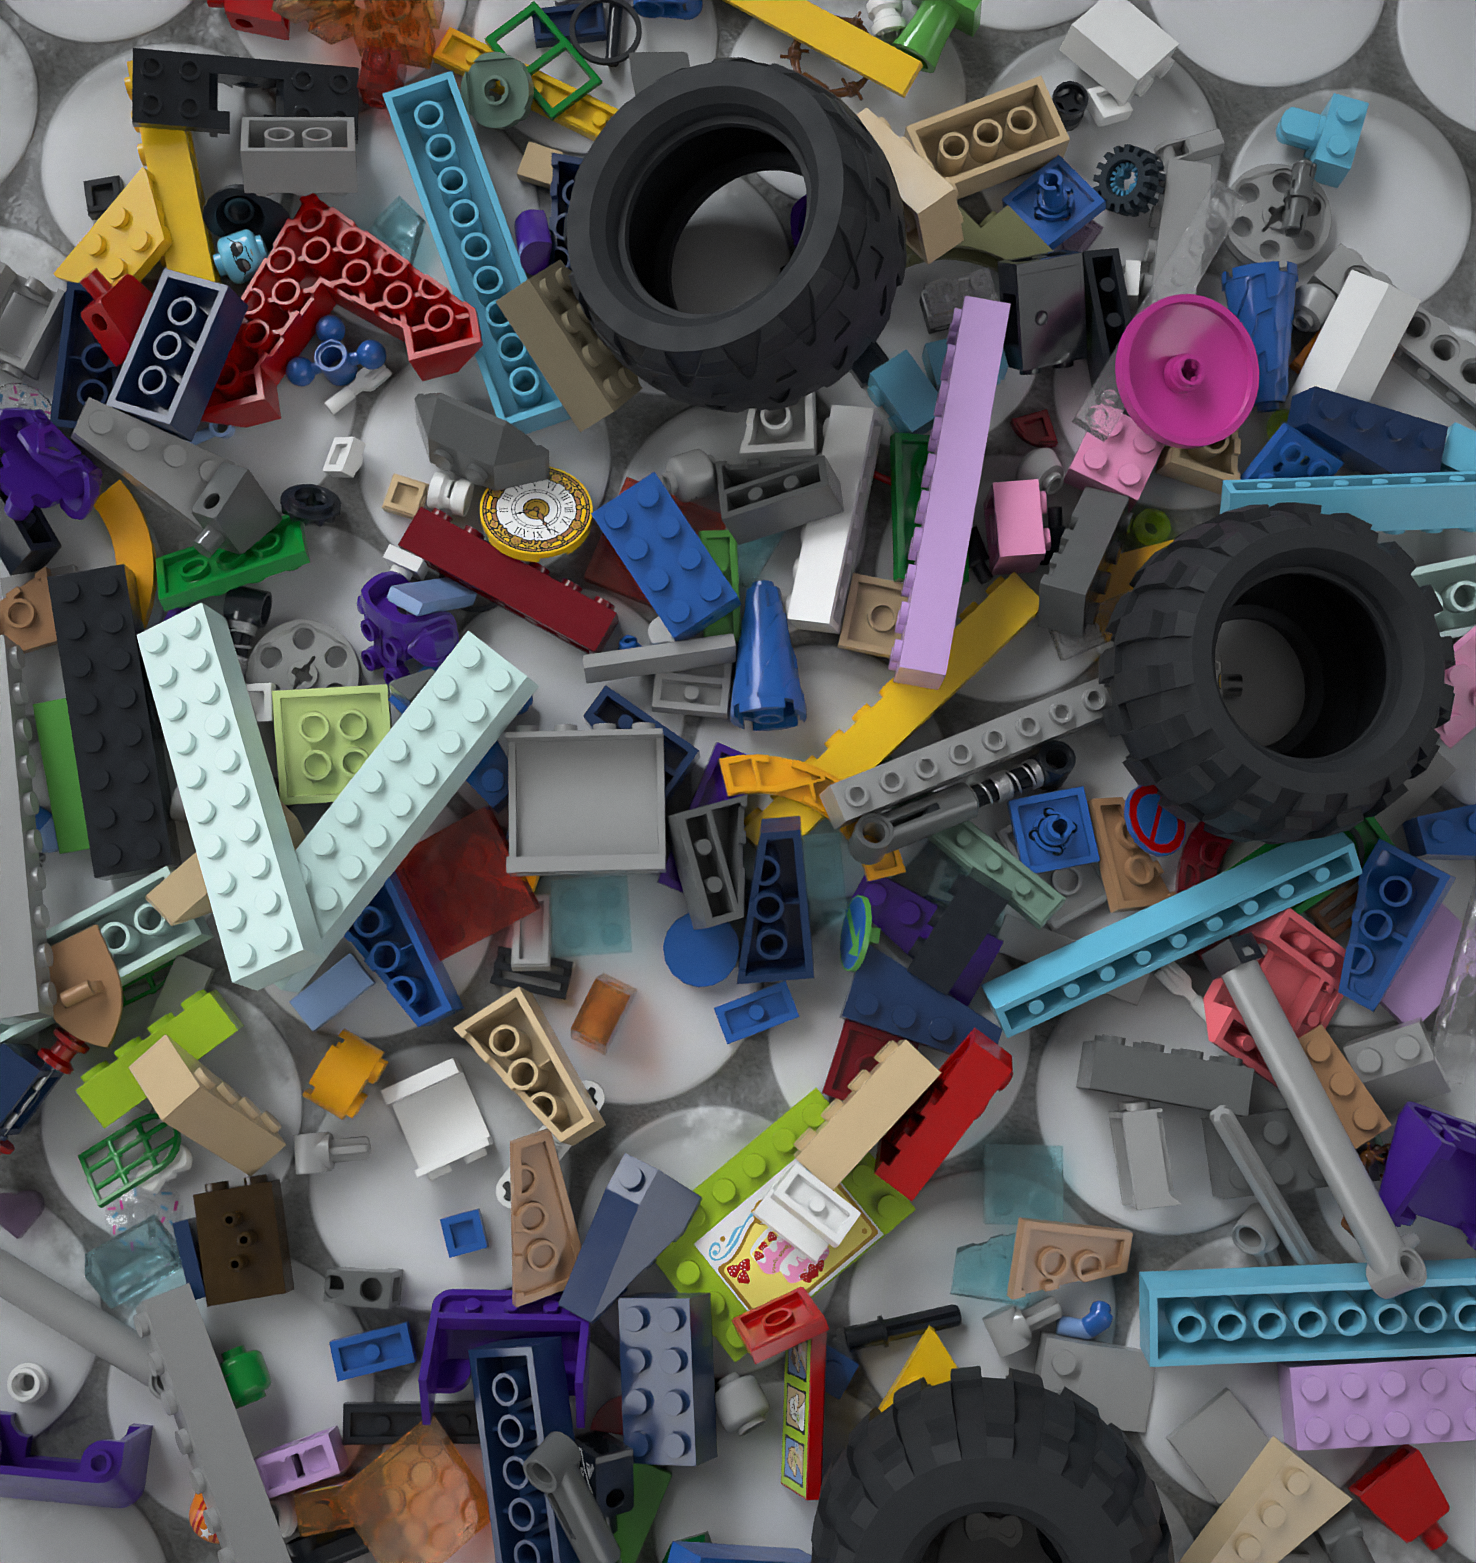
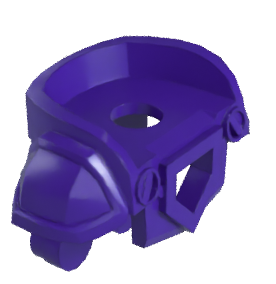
(40, 475)
(398, 635)

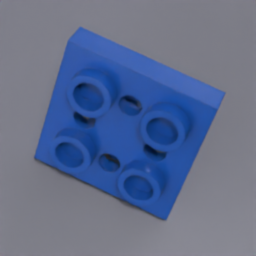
(1053, 204)
(1284, 454)
(1067, 812)

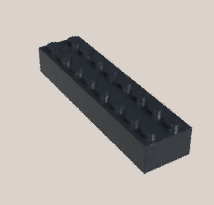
(113, 723)

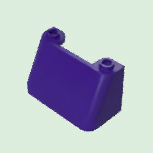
(1431, 1170)
(106, 1476)

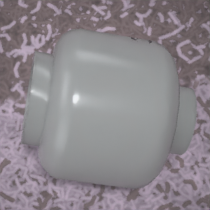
(690, 475)
(740, 1403)

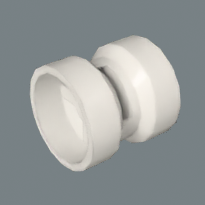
(886, 19)
(450, 494)

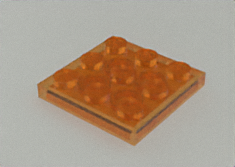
(416, 1499)

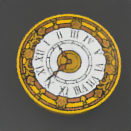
(538, 517)

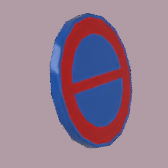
(1150, 824)

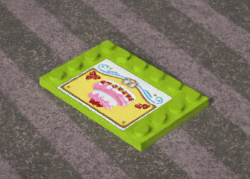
(742, 1258)

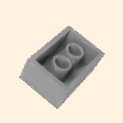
(299, 155)

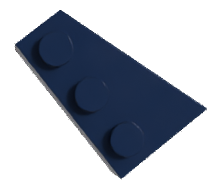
(678, 753)

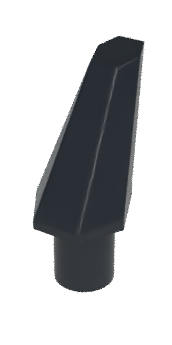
(1056, 529)
(978, 557)

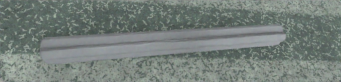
(1263, 1186)

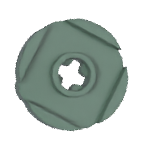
(514, 103)

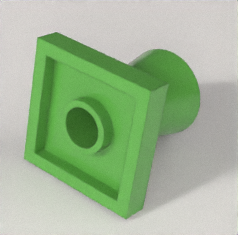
(932, 25)

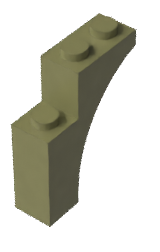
(996, 239)

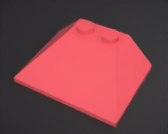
(1304, 975)

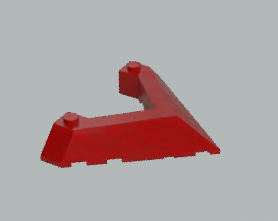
(313, 267)

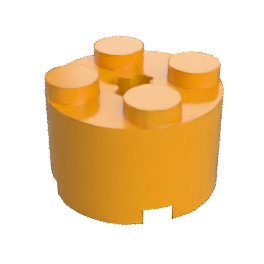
(345, 1074)

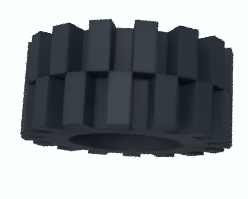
(1118, 169)

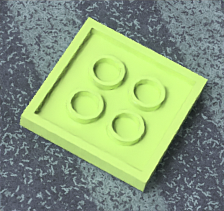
(326, 738)

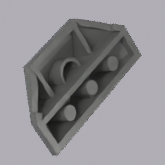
(478, 444)

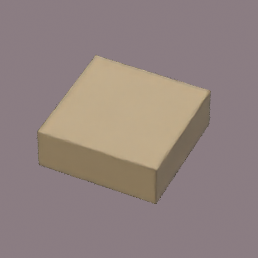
(536, 165)
(405, 496)

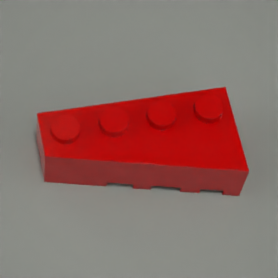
(942, 1114)

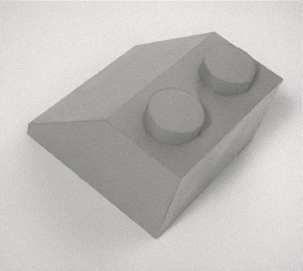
(1398, 1065)

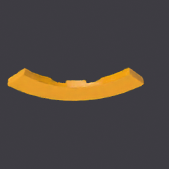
(131, 541)
(798, 783)

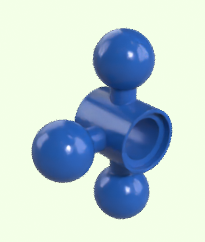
(331, 331)

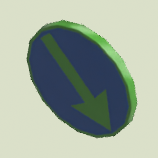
(857, 933)

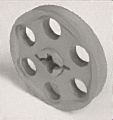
(1268, 204)
(297, 659)

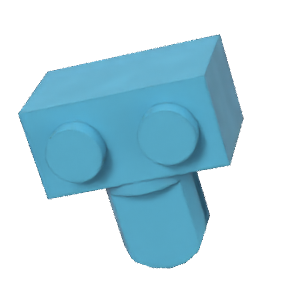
(1326, 138)

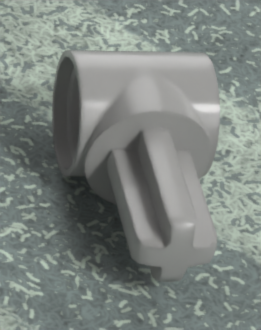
(321, 1151)
(1257, 1236)
(1012, 1327)

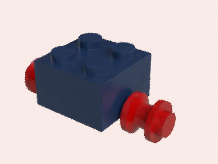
(29, 1077)

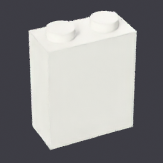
(1119, 48)

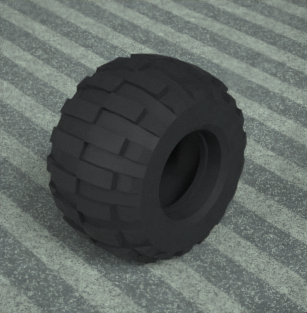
(1364, 655)
(988, 1450)

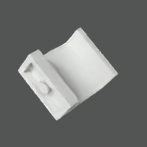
(439, 1118)
(806, 1212)

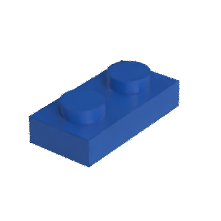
(756, 1012)
(373, 1351)

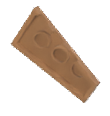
(541, 1220)

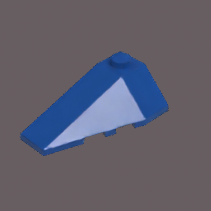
(1390, 915)

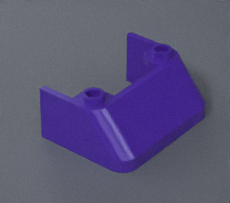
(480, 1316)

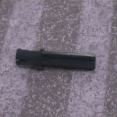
(896, 1328)

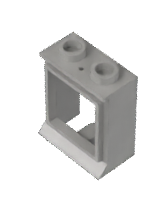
(47, 330)
(1141, 1155)

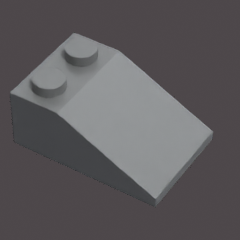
(1102, 1373)

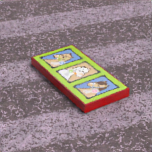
(804, 1417)

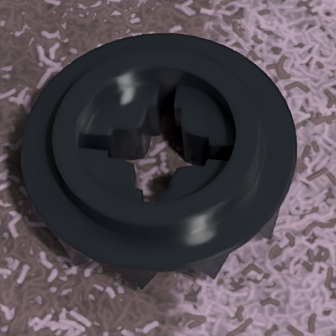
(297, 498)

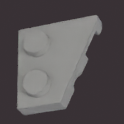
(694, 691)

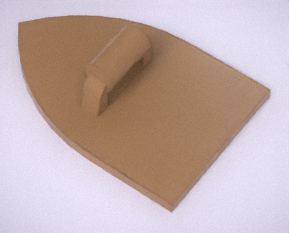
(87, 987)

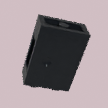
(1045, 310)

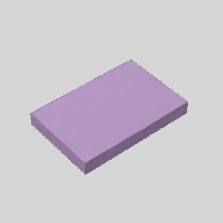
(1424, 975)

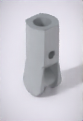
(1193, 147)

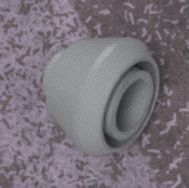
(1312, 307)
(1044, 466)

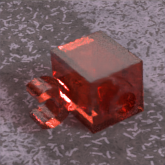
(380, 73)

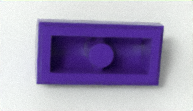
(533, 240)

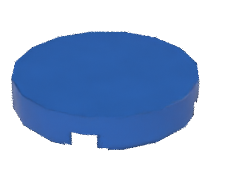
(700, 955)

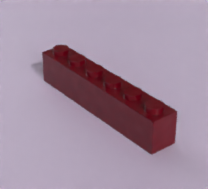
(510, 582)

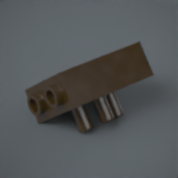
(243, 1240)

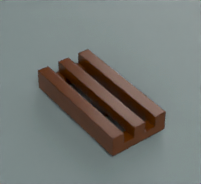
(1322, 922)

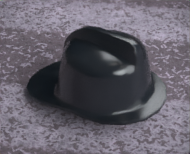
(234, 211)

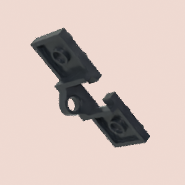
(182, 89)

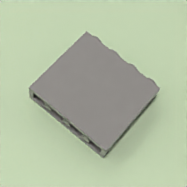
(586, 800)

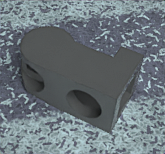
(363, 1287)

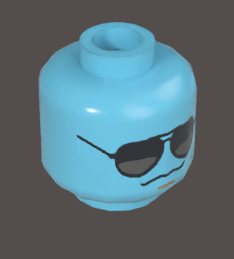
(240, 255)

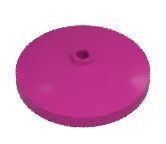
(1187, 371)

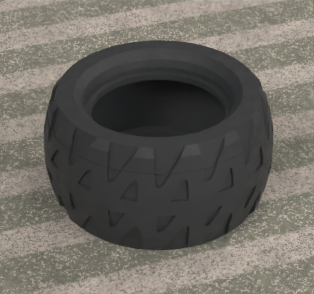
(653, 174)

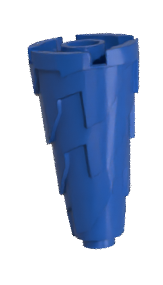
(1265, 306)
(766, 666)

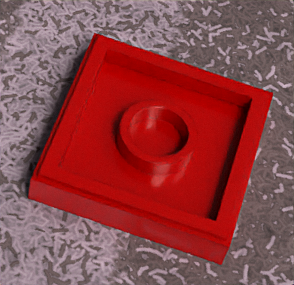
(779, 1324)

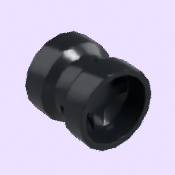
(1073, 100)

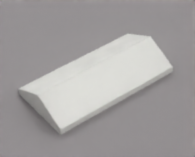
(1357, 338)

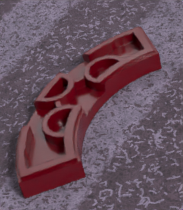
(1200, 862)

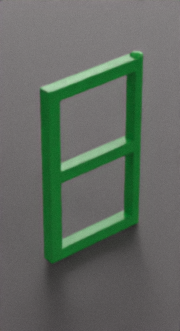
(564, 44)

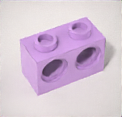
(302, 1462)

